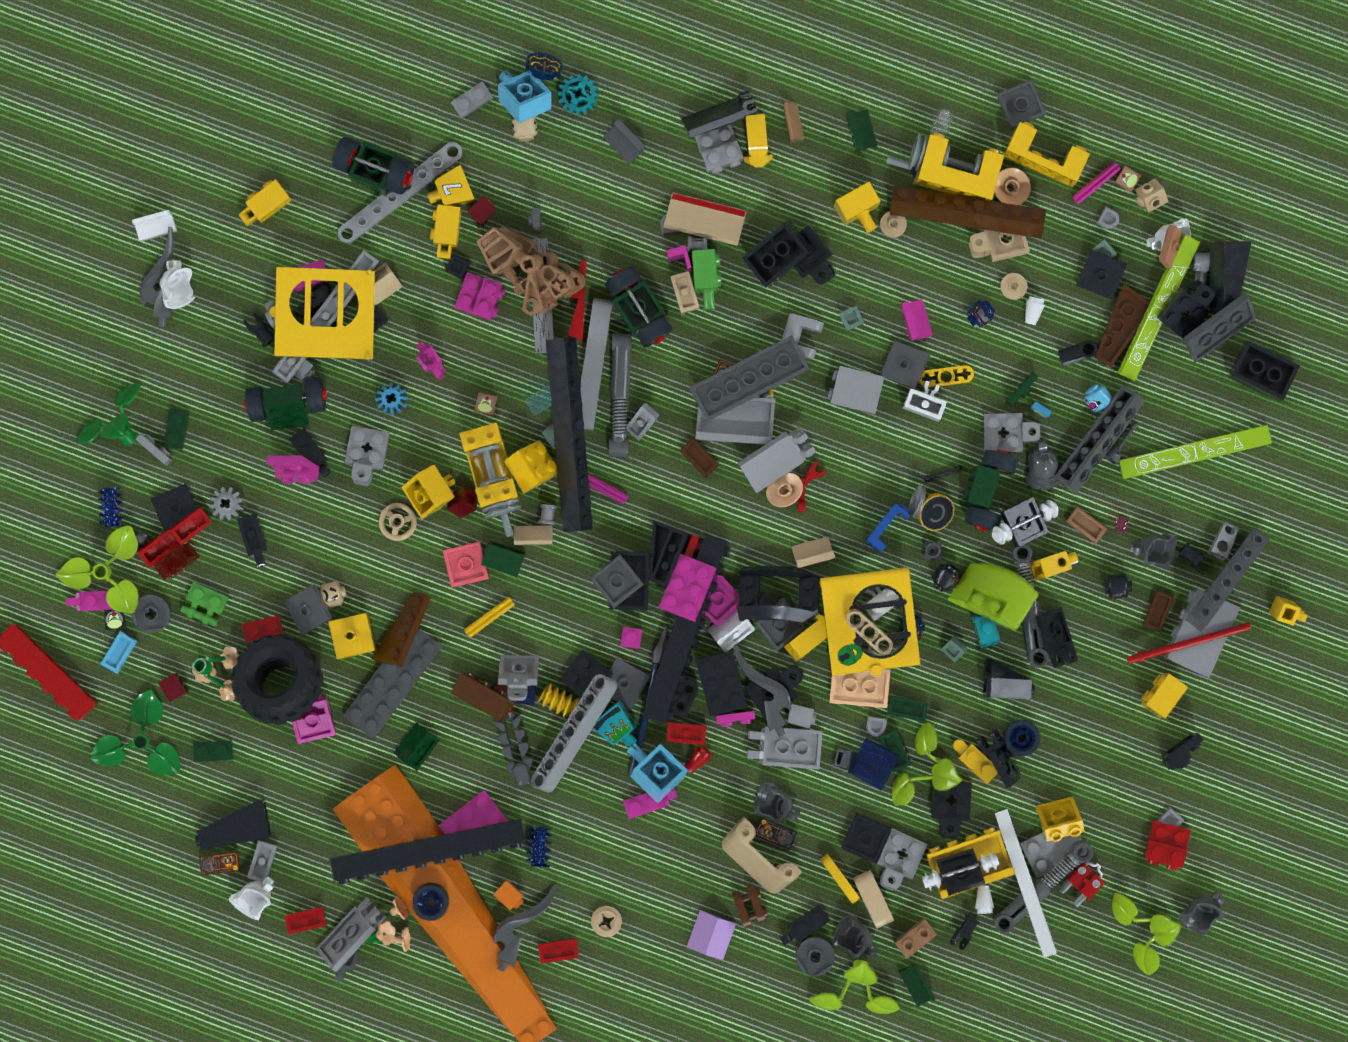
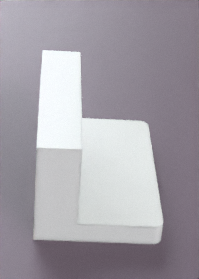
(154, 225)
(730, 631)

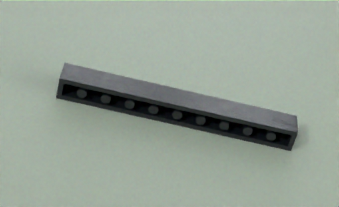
(569, 434)
(683, 640)
(427, 850)

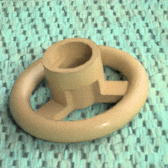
(387, 511)

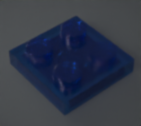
(874, 764)

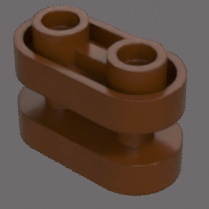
(760, 913)

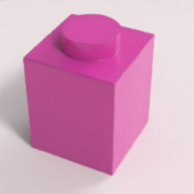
(631, 637)

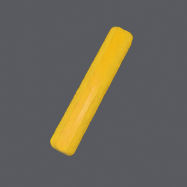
(489, 617)

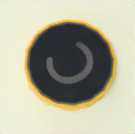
(936, 512)

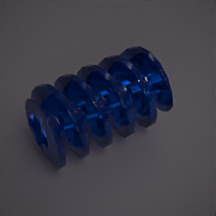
(110, 507)
(539, 846)

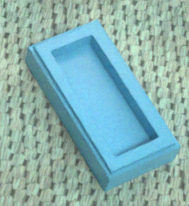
(118, 652)

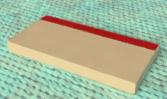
(705, 219)

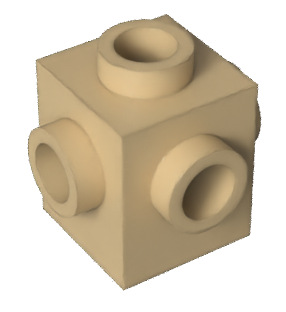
(1151, 195)

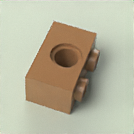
(915, 938)

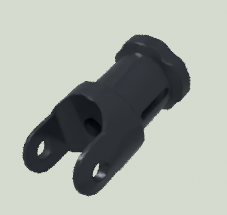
(260, 331)
(1192, 556)
(965, 932)

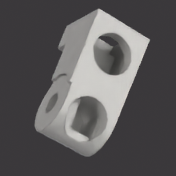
(1223, 541)

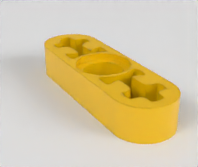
(961, 380)
(839, 878)

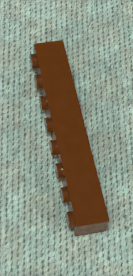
(967, 212)

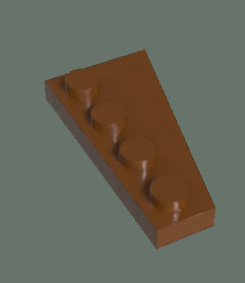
(1121, 325)
(399, 638)

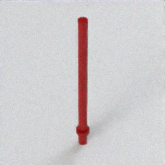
(1141, 656)

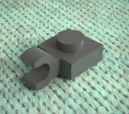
(348, 965)

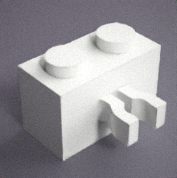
(925, 404)
(885, 595)

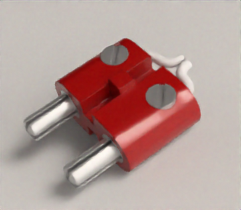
(1084, 880)

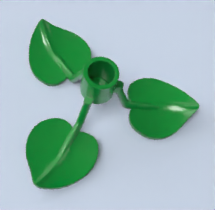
(119, 426)
(164, 758)

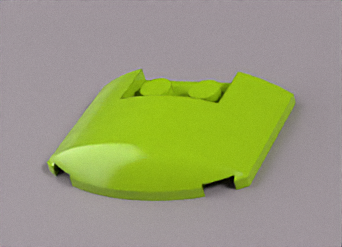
(995, 594)

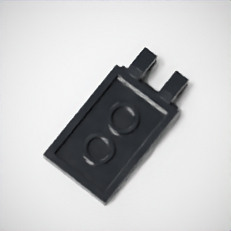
(719, 114)

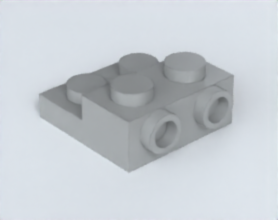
(719, 149)

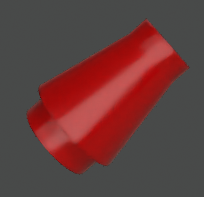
(698, 759)

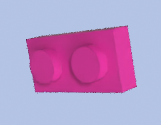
(743, 717)

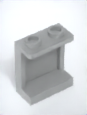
(856, 390)

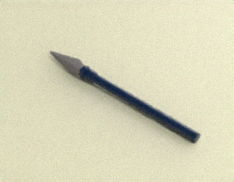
(657, 657)

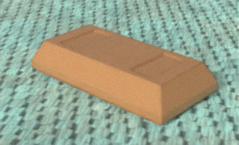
(1086, 525)

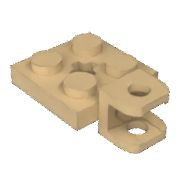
(991, 243)

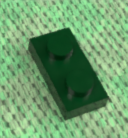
(176, 428)
(907, 708)
(894, 743)
(213, 751)

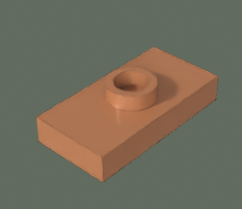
(1170, 246)

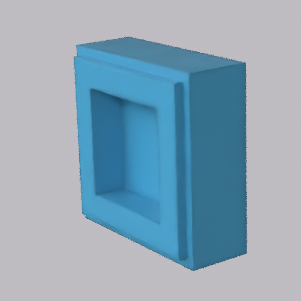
(1040, 410)

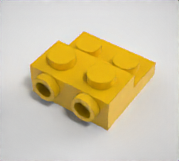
(1060, 819)

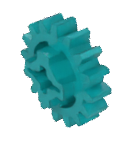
(587, 99)

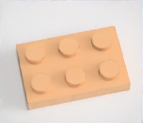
(860, 689)

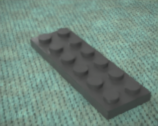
(749, 378)
(390, 686)

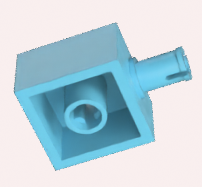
(523, 95)
(647, 771)

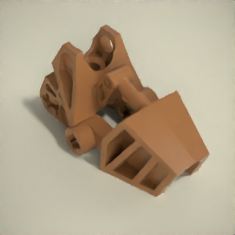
(545, 284)

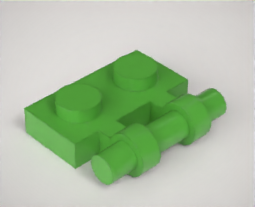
(207, 598)

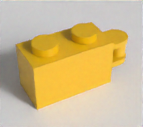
(265, 202)
(446, 229)
(975, 760)

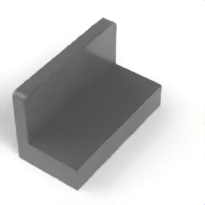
(624, 142)

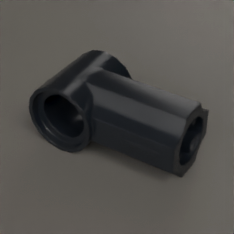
(317, 300)
(1075, 353)

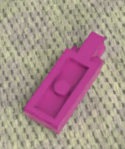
(89, 601)
(645, 803)

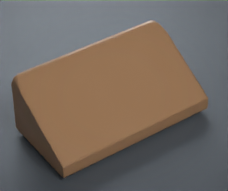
(793, 122)

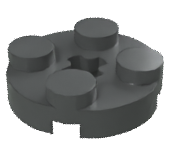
(160, 620)
(804, 953)

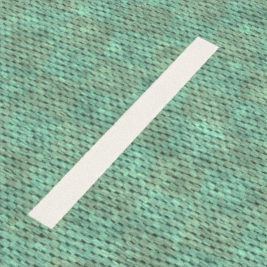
(1025, 883)

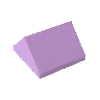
(711, 935)

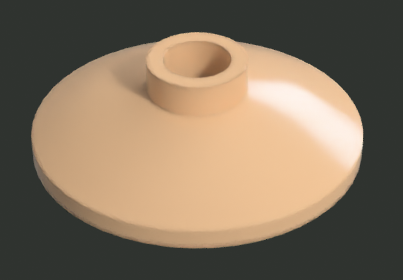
(1019, 183)
(788, 483)

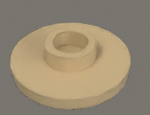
(893, 225)
(1013, 286)

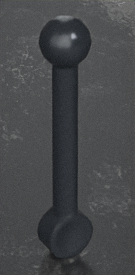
(927, 478)

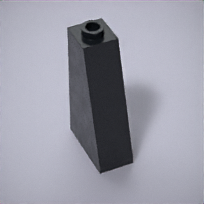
(1227, 271)
(239, 827)

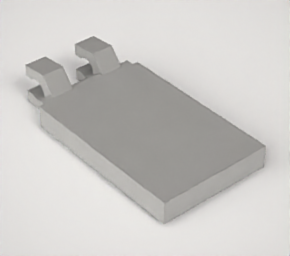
(776, 459)
(796, 749)
(350, 934)

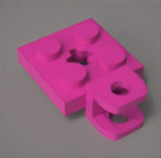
(430, 360)

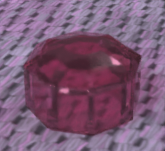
(1121, 524)

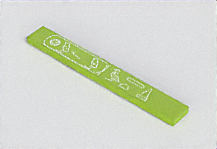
(1163, 295)
(1195, 452)

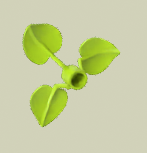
(125, 594)
(943, 772)
(1161, 925)
(860, 974)

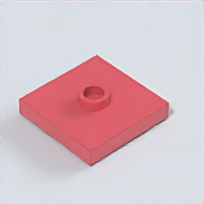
(465, 564)

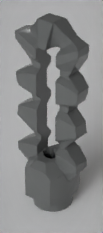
(520, 771)

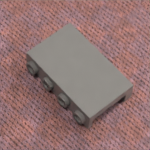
(744, 424)
(1203, 656)

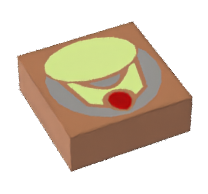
(1127, 179)
(485, 403)

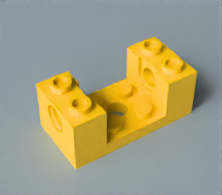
(1067, 173)

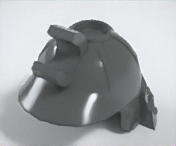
(1042, 467)
(1156, 549)
(774, 803)
(1202, 913)
(854, 937)

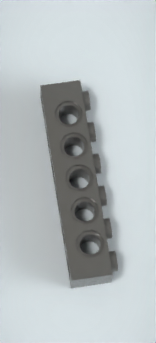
(1099, 439)
(1227, 579)

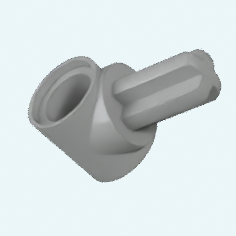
(1200, 264)

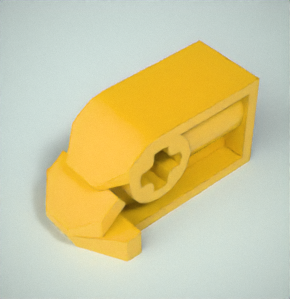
(756, 141)
(808, 639)

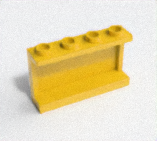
(981, 844)

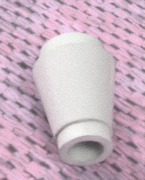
(1033, 310)
(984, 900)

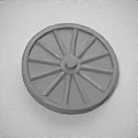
(917, 500)

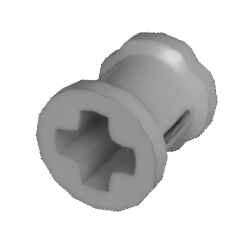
(696, 244)
(547, 514)

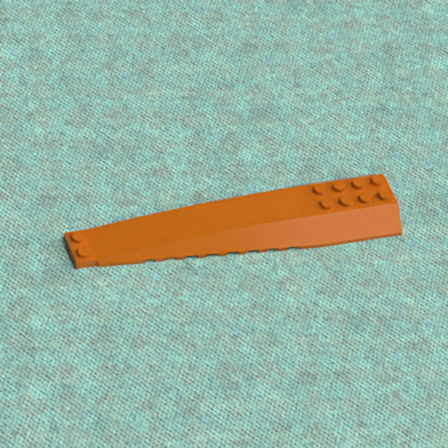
(391, 814)

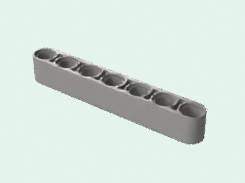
(594, 359)
(574, 733)

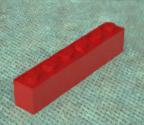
(47, 672)

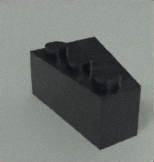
(665, 552)

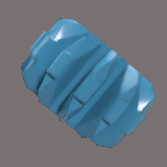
(393, 405)

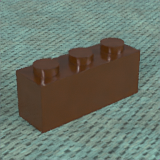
(483, 696)

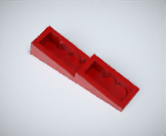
(577, 325)
(173, 537)

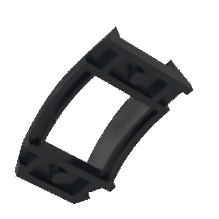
(750, 592)

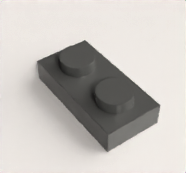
(535, 220)

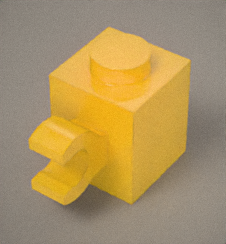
(1286, 611)

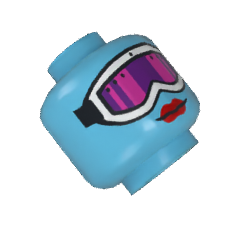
(1097, 398)

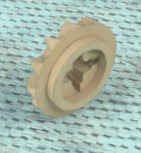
(603, 930)

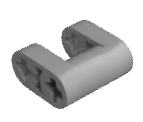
(794, 327)

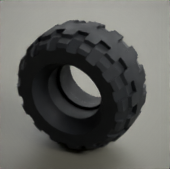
(262, 659)

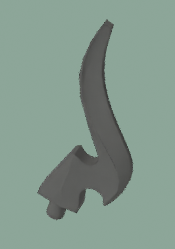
(147, 287)
(781, 695)
(505, 928)

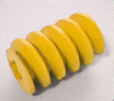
(558, 700)

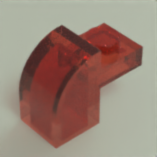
(176, 562)

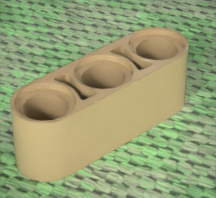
(874, 639)
(873, 899)

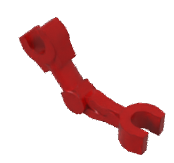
(812, 474)

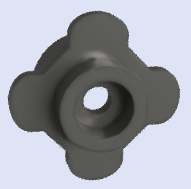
(936, 554)

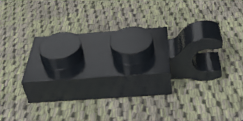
(309, 449)
(253, 538)
(805, 925)

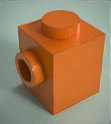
(509, 895)

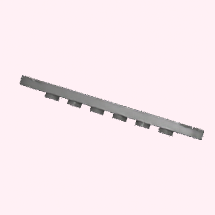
(387, 204)

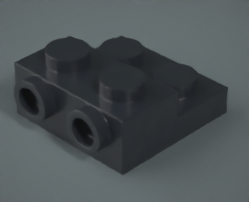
(1178, 755)

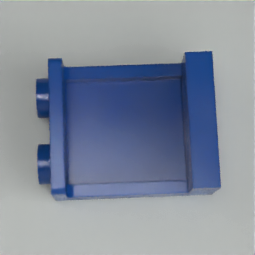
(872, 540)

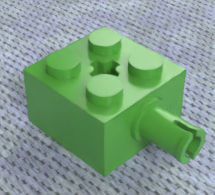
(705, 275)

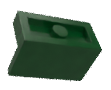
(861, 130)
(503, 558)
(416, 746)
(916, 985)

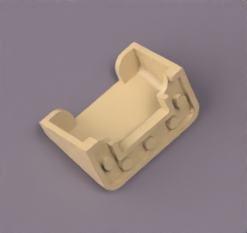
(738, 848)

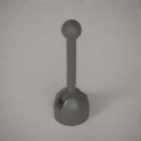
(1114, 453)

